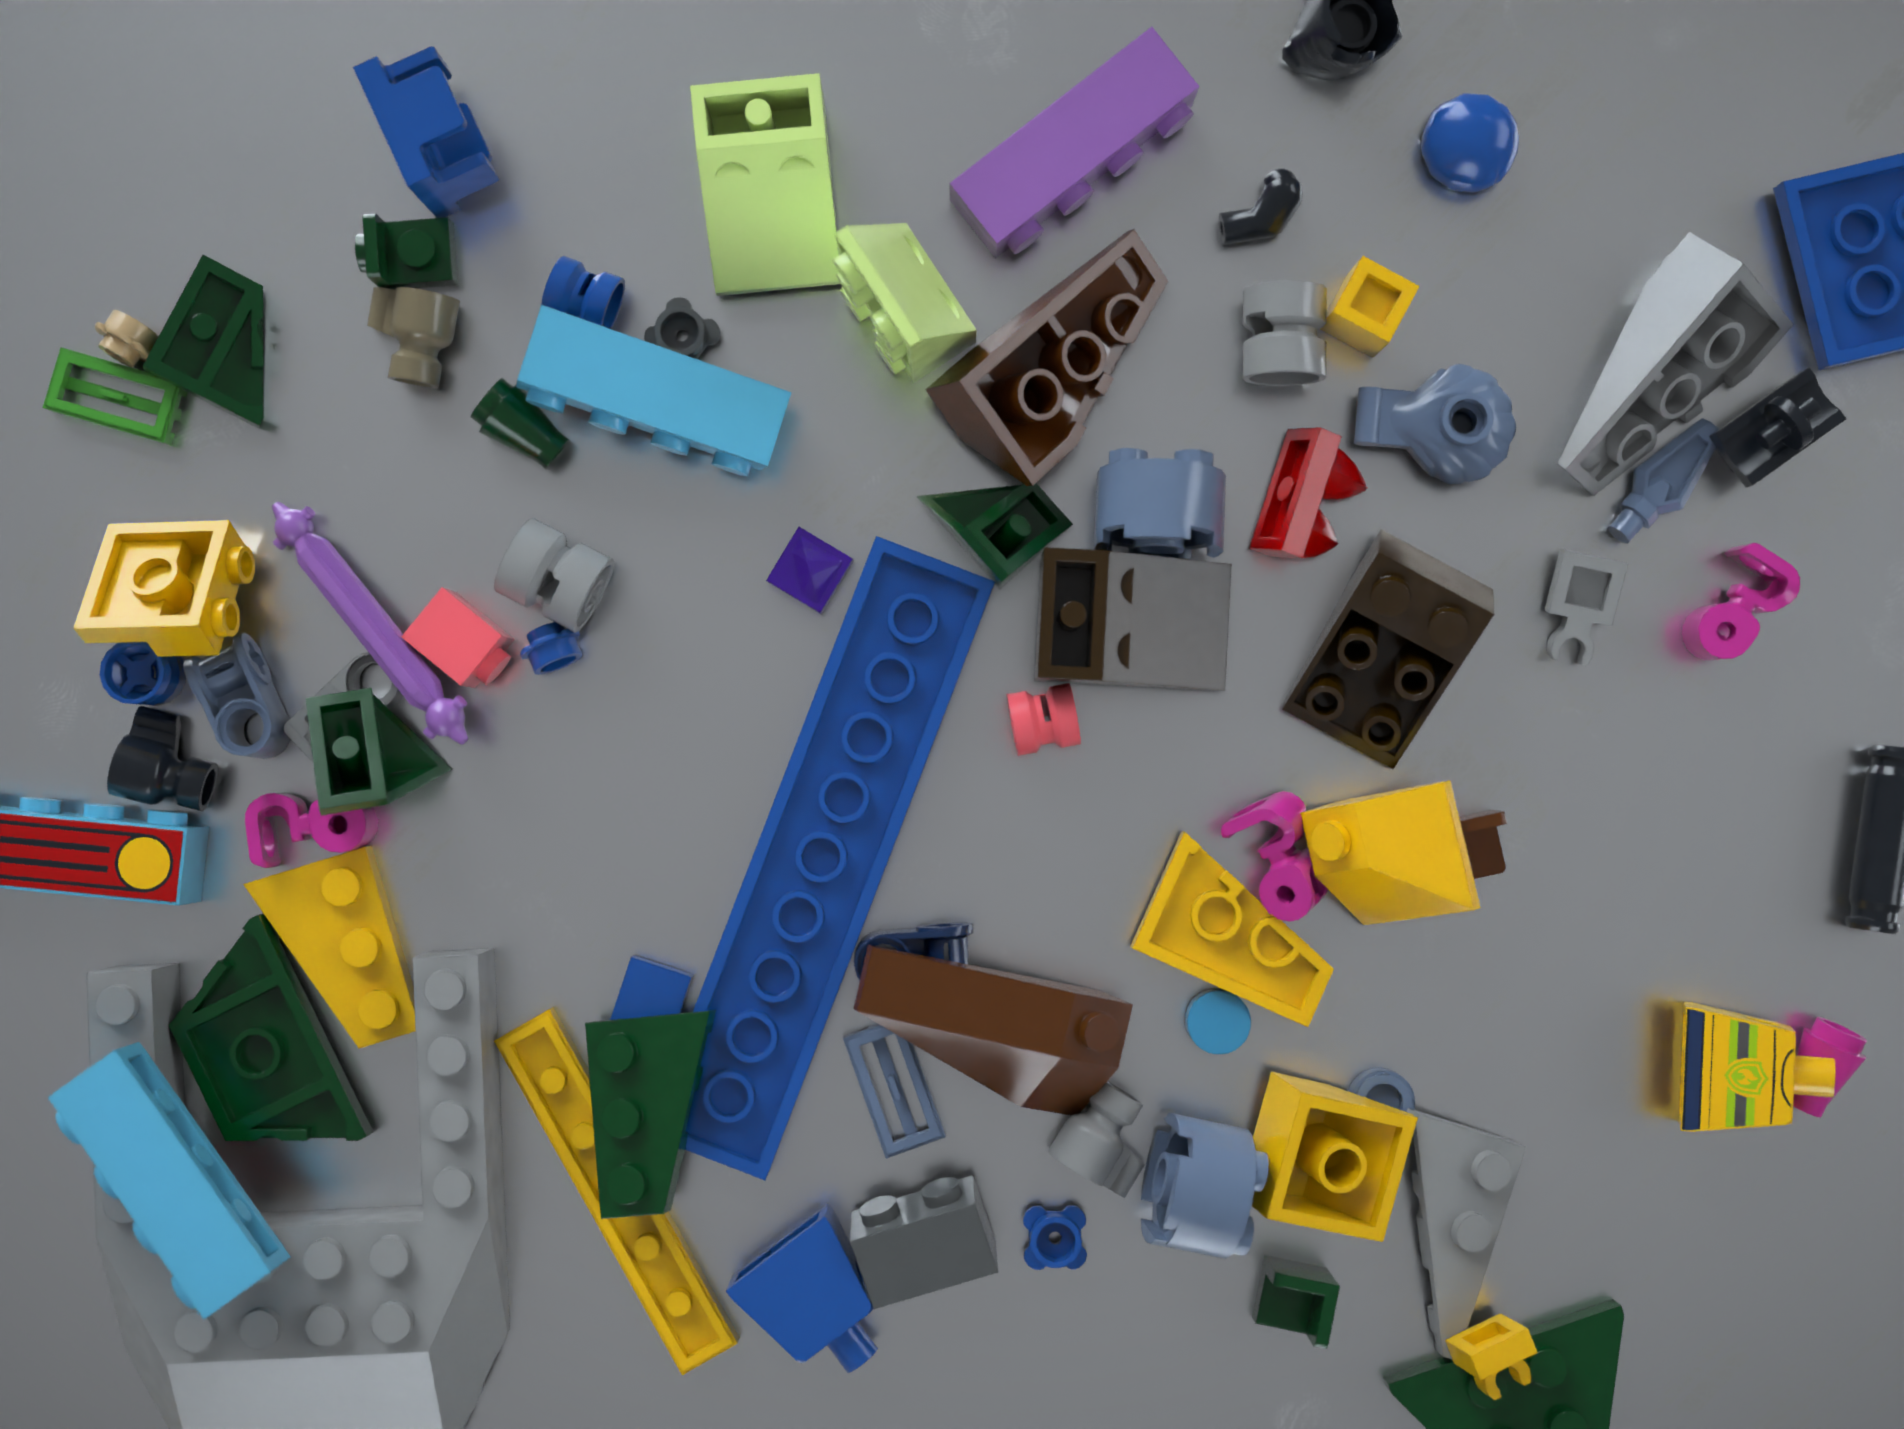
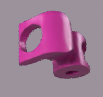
(1730, 627)
(332, 832)
(1290, 885)

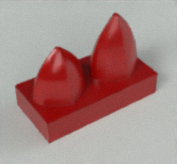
(1305, 473)

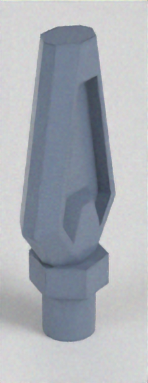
(1665, 480)

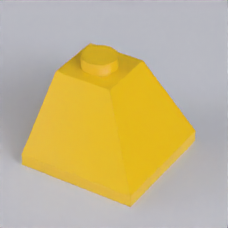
(1393, 854)

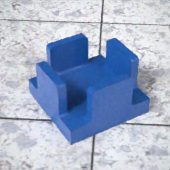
(427, 129)

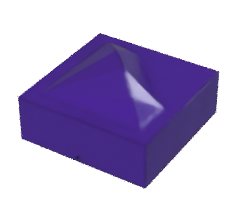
(810, 570)

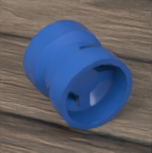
(584, 293)
(130, 667)

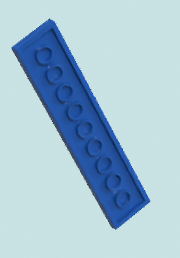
(827, 846)

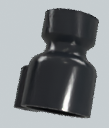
(148, 766)

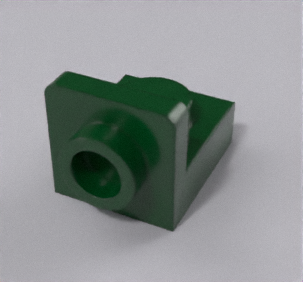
(407, 252)

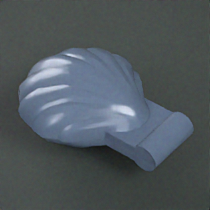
(1450, 425)

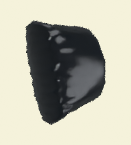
(1341, 37)

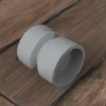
(1284, 333)
(548, 572)

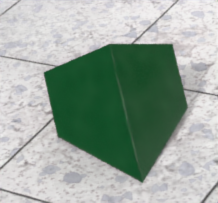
(1000, 525)
(365, 753)

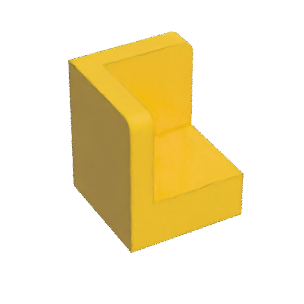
(1369, 307)

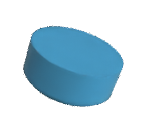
(1217, 1021)

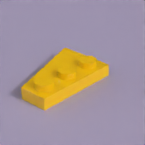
(1226, 937)
(345, 941)

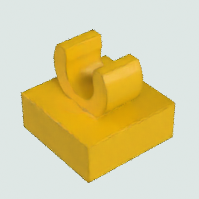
(1491, 1348)

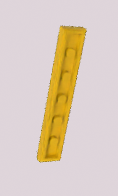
(646, 1245)

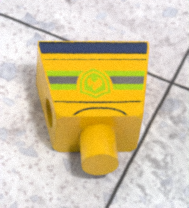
(1743, 1071)

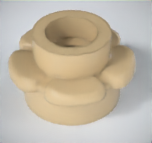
(125, 338)

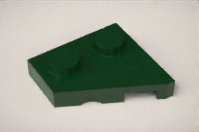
(215, 342)

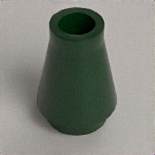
(518, 424)

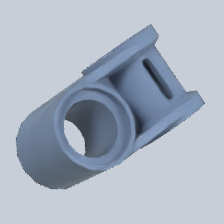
(232, 690)

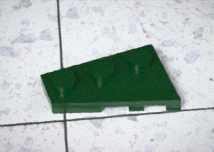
(641, 1104)

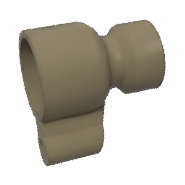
(422, 325)

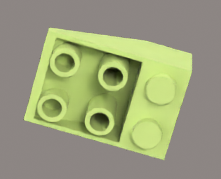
(766, 183)
(904, 295)

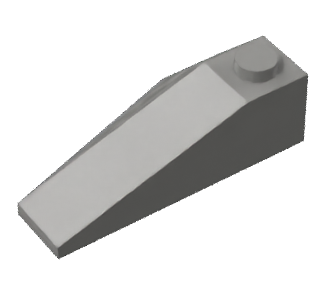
(1688, 333)

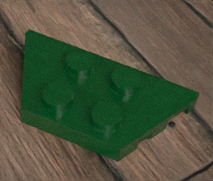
(264, 1050)
(1568, 1386)

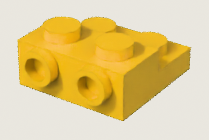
(167, 586)

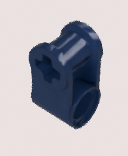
(922, 940)

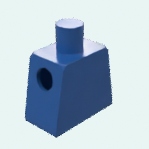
(809, 1293)

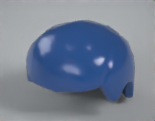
(1470, 142)

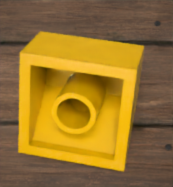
(1330, 1157)

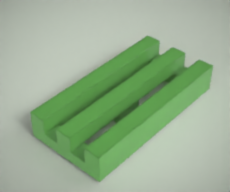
(166, 411)

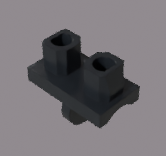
(1776, 428)

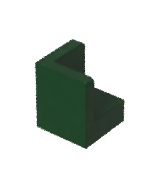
(1296, 1299)

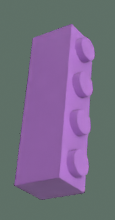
(1074, 144)

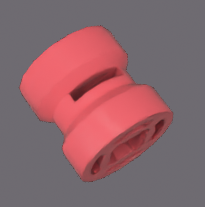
(1029, 724)

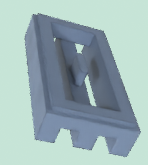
(913, 1139)

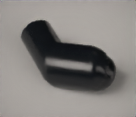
(1270, 213)

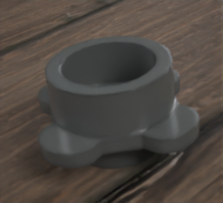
(679, 317)

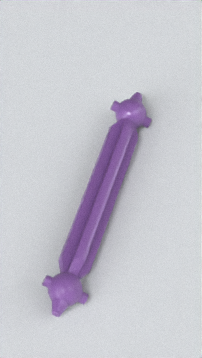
(370, 623)

